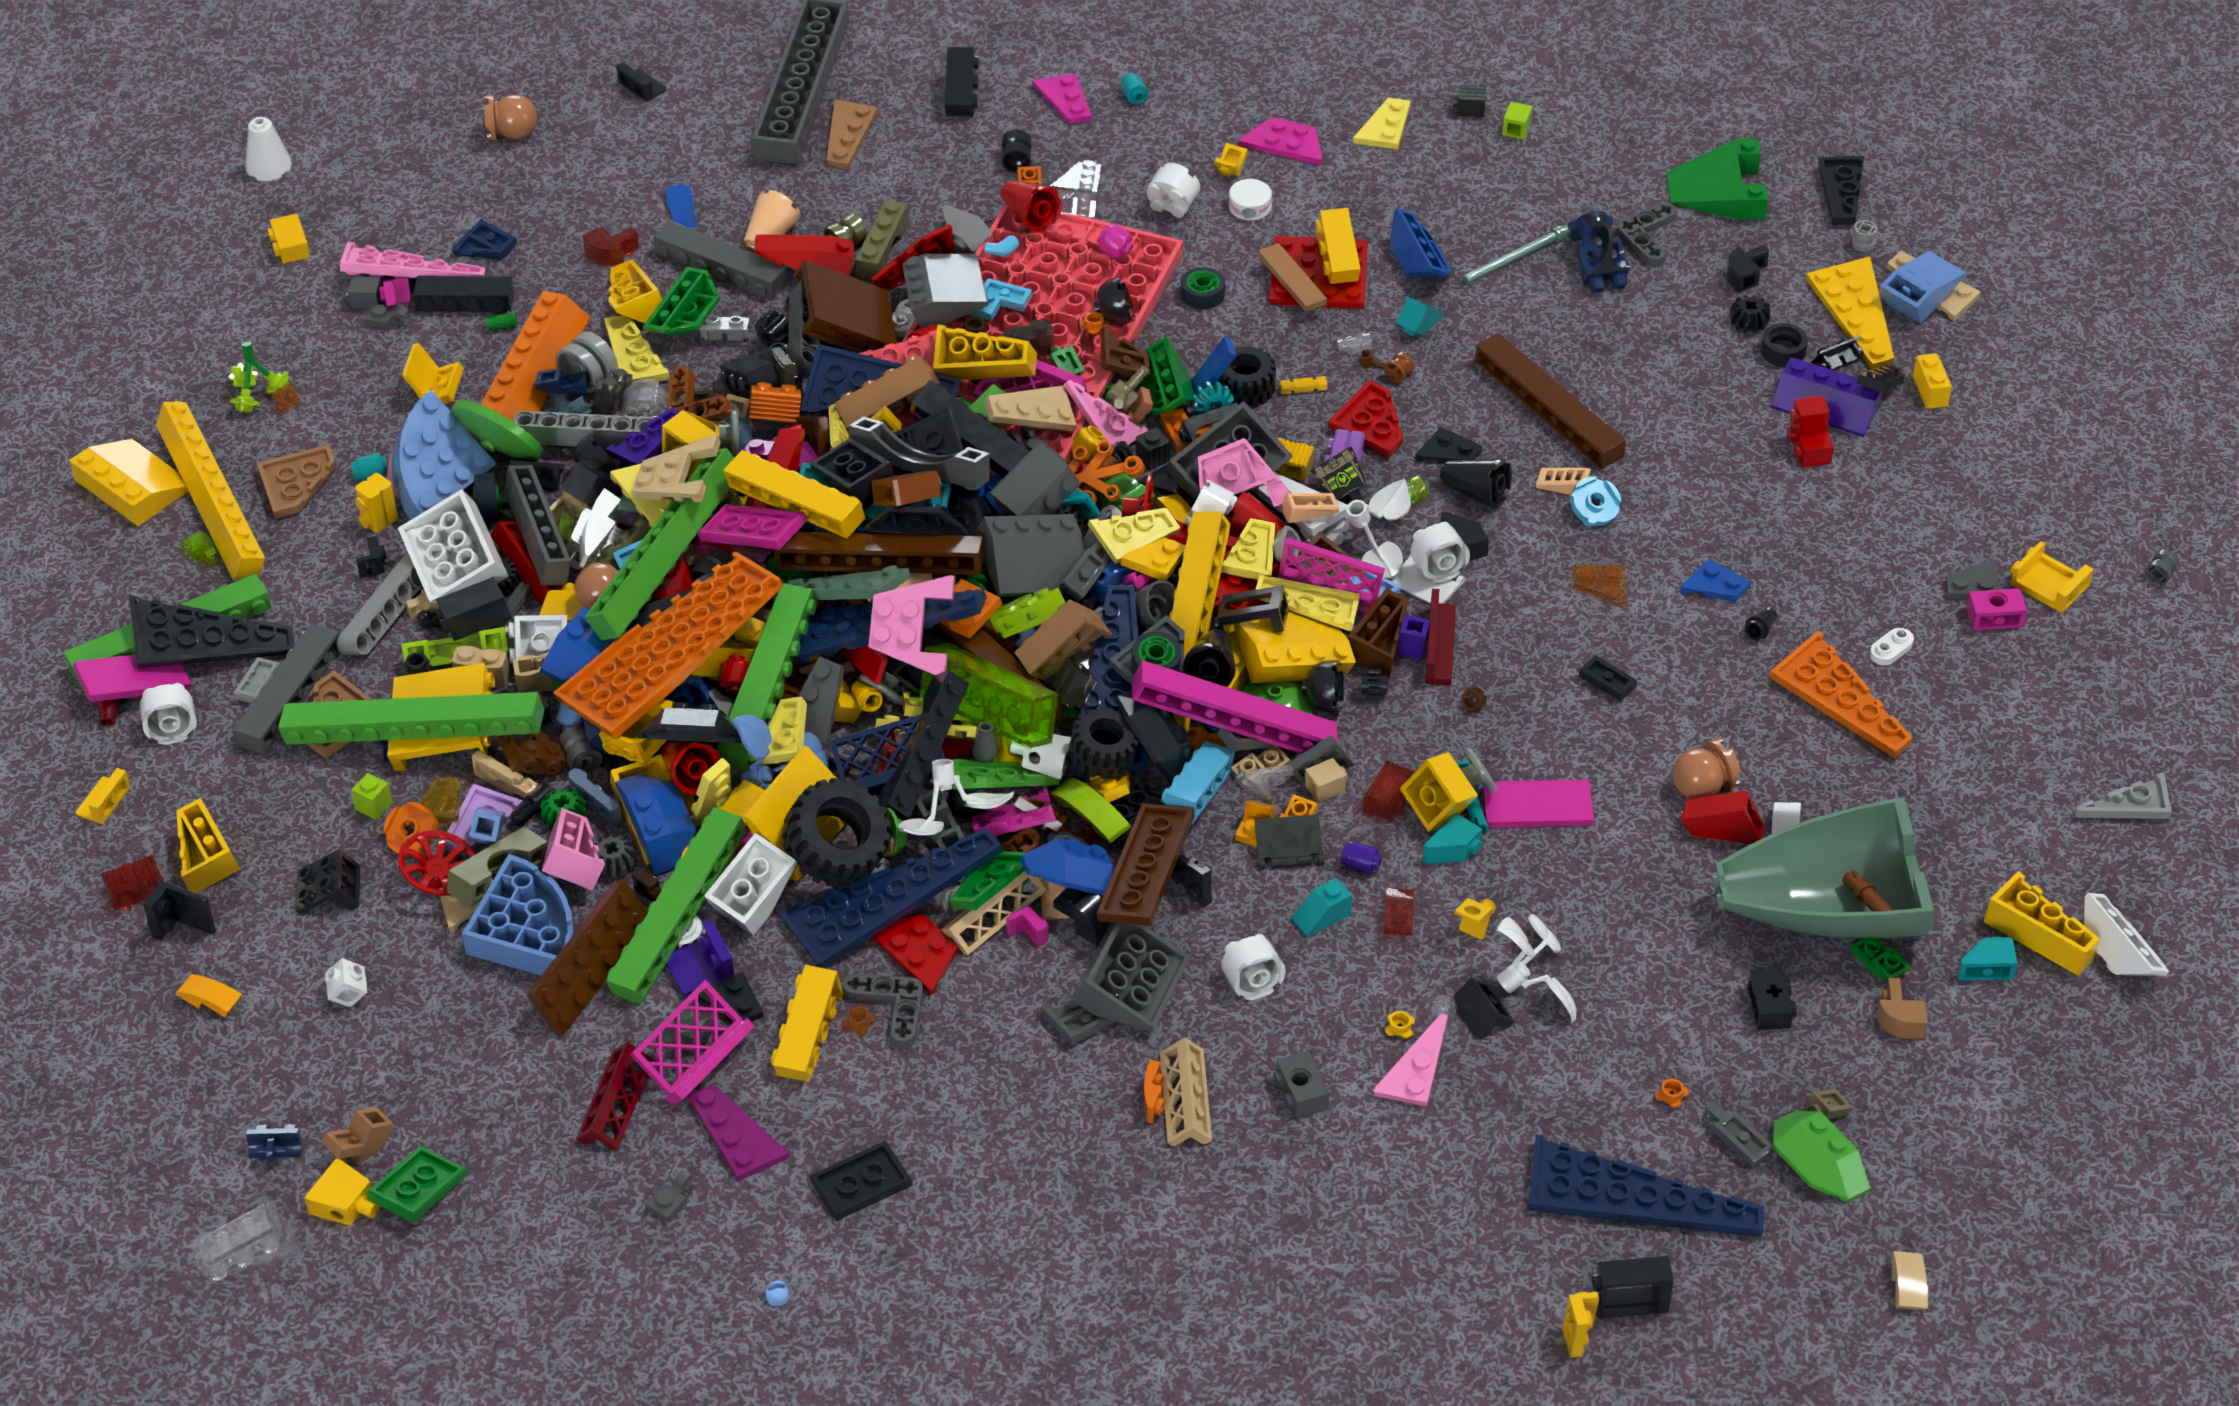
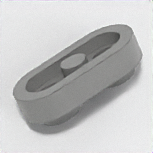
(1280, 539)

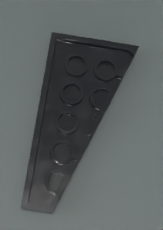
(196, 635)

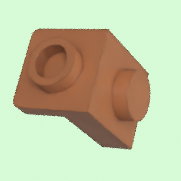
(1140, 407)

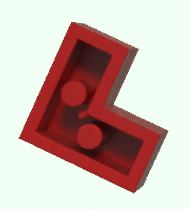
(1809, 431)

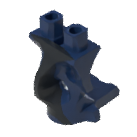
(1603, 267)

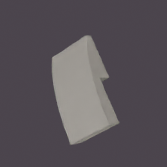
(1785, 815)

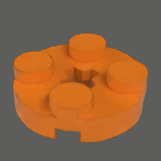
(407, 815)

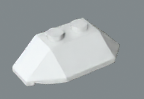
(2119, 941)

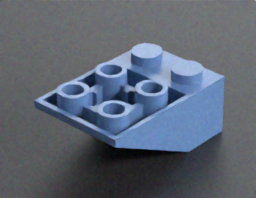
(1921, 285)

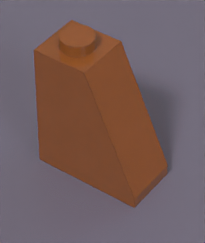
(906, 488)

